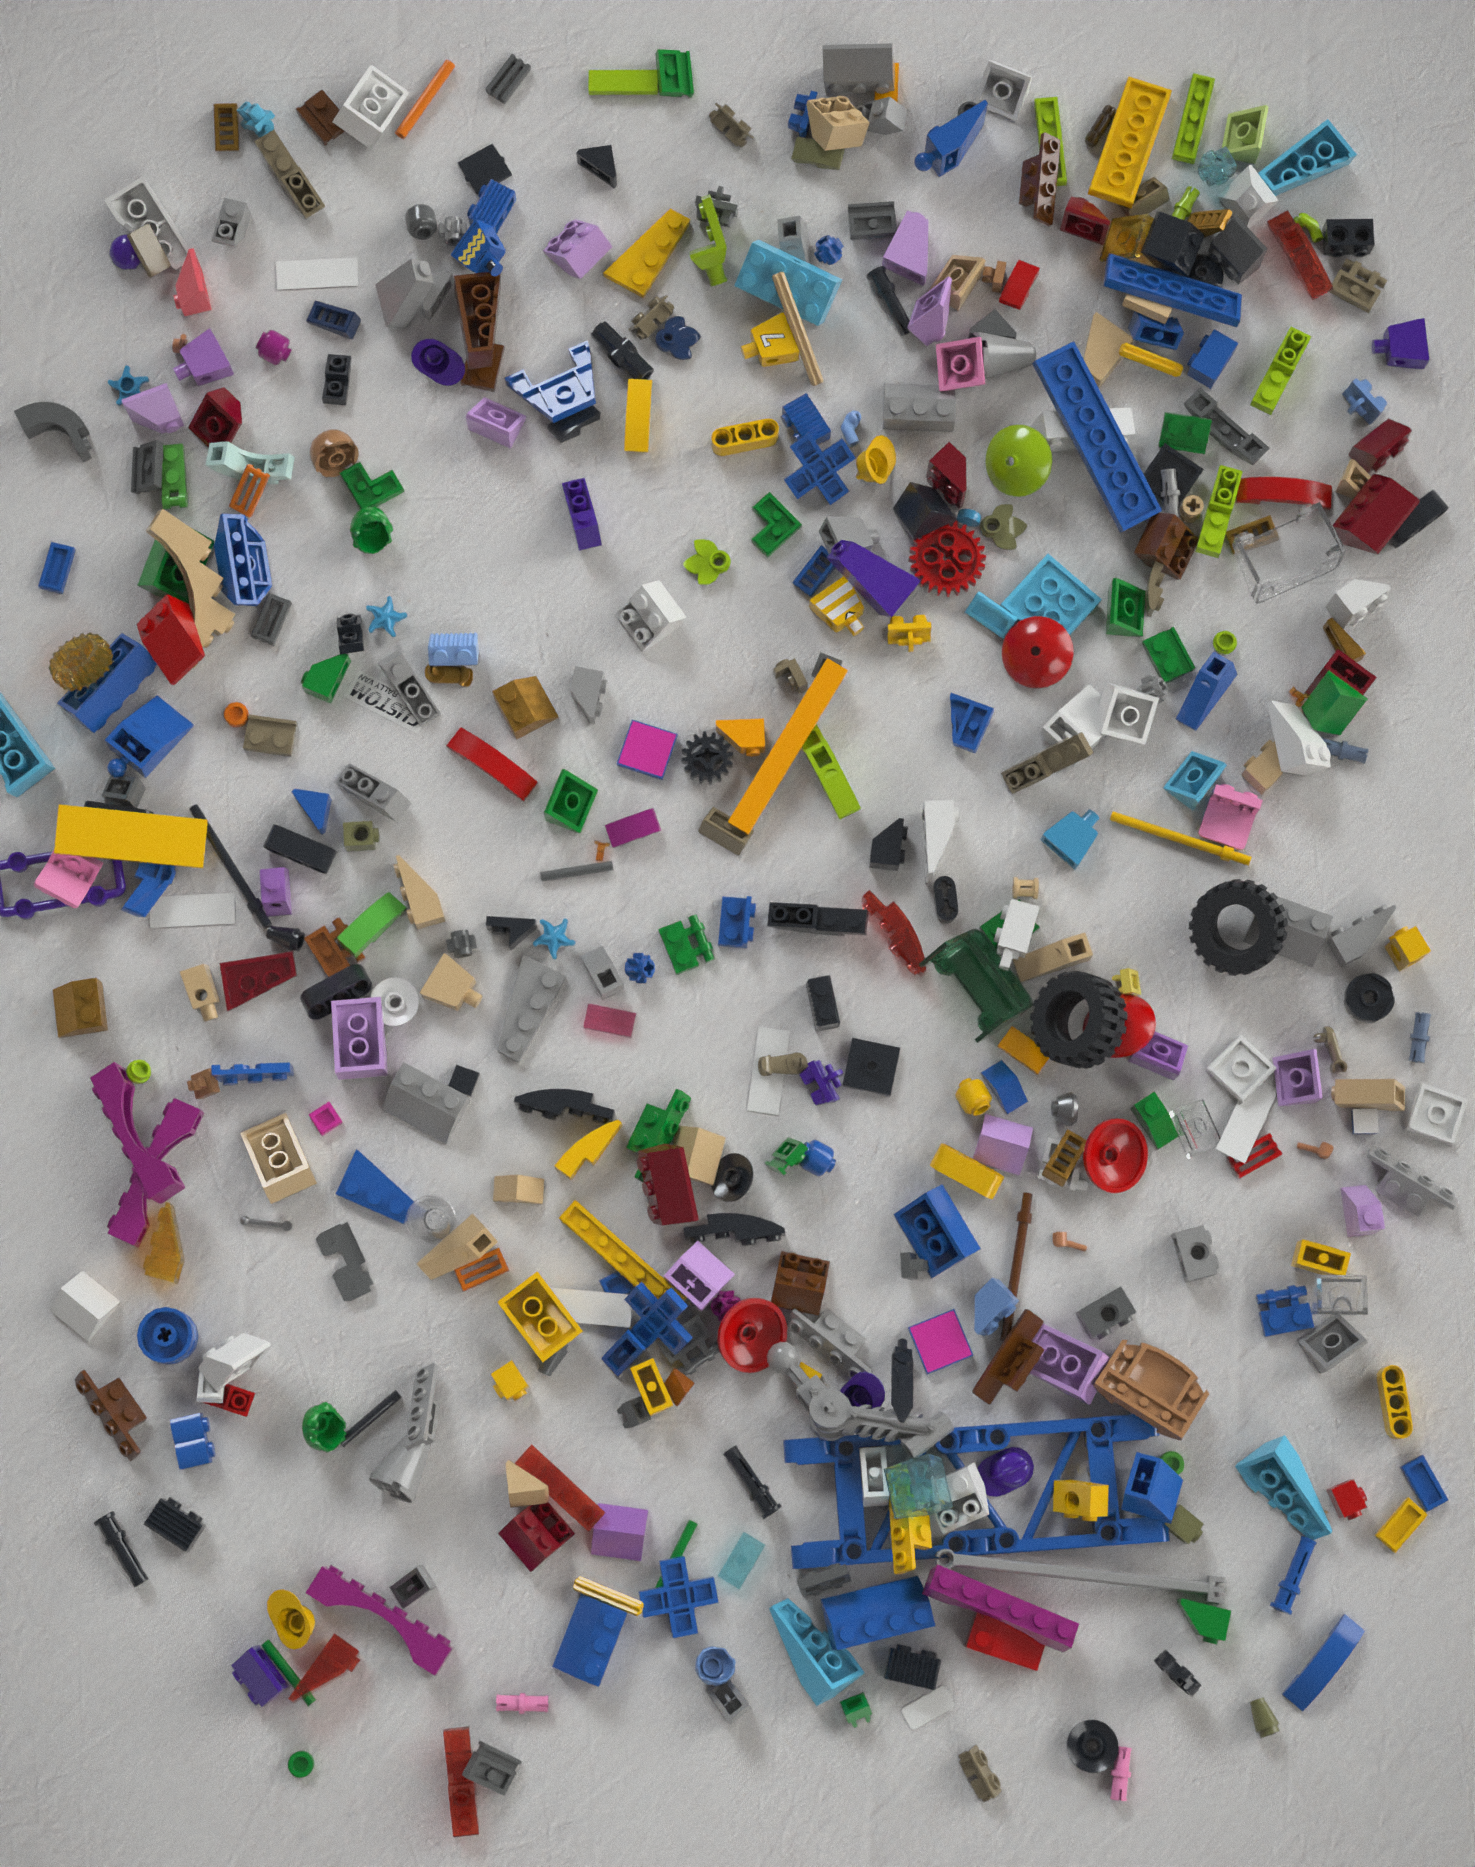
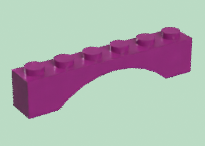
(116, 1094)
(178, 1124)
(970, 1594)
(425, 1648)

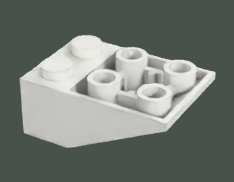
(1077, 716)

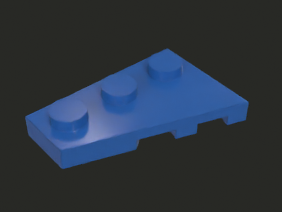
(241, 1072)
(373, 1189)

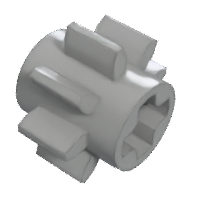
(452, 230)
(1153, 686)

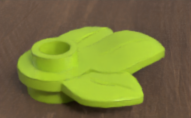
(703, 561)

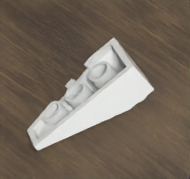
(140, 206)

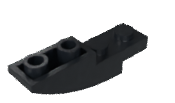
(817, 920)
(555, 1101)
(745, 1227)

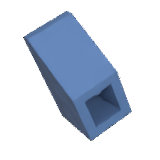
(991, 1305)

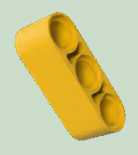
(753, 429)
(967, 1171)
(1390, 1414)

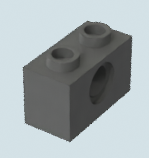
(1115, 1301)

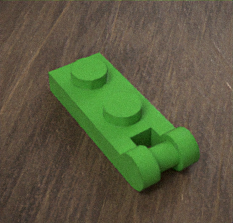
(174, 476)

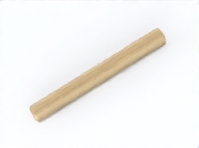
(797, 328)

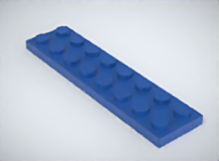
(1096, 436)

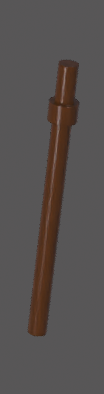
(1023, 1218)

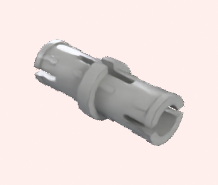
(1170, 491)

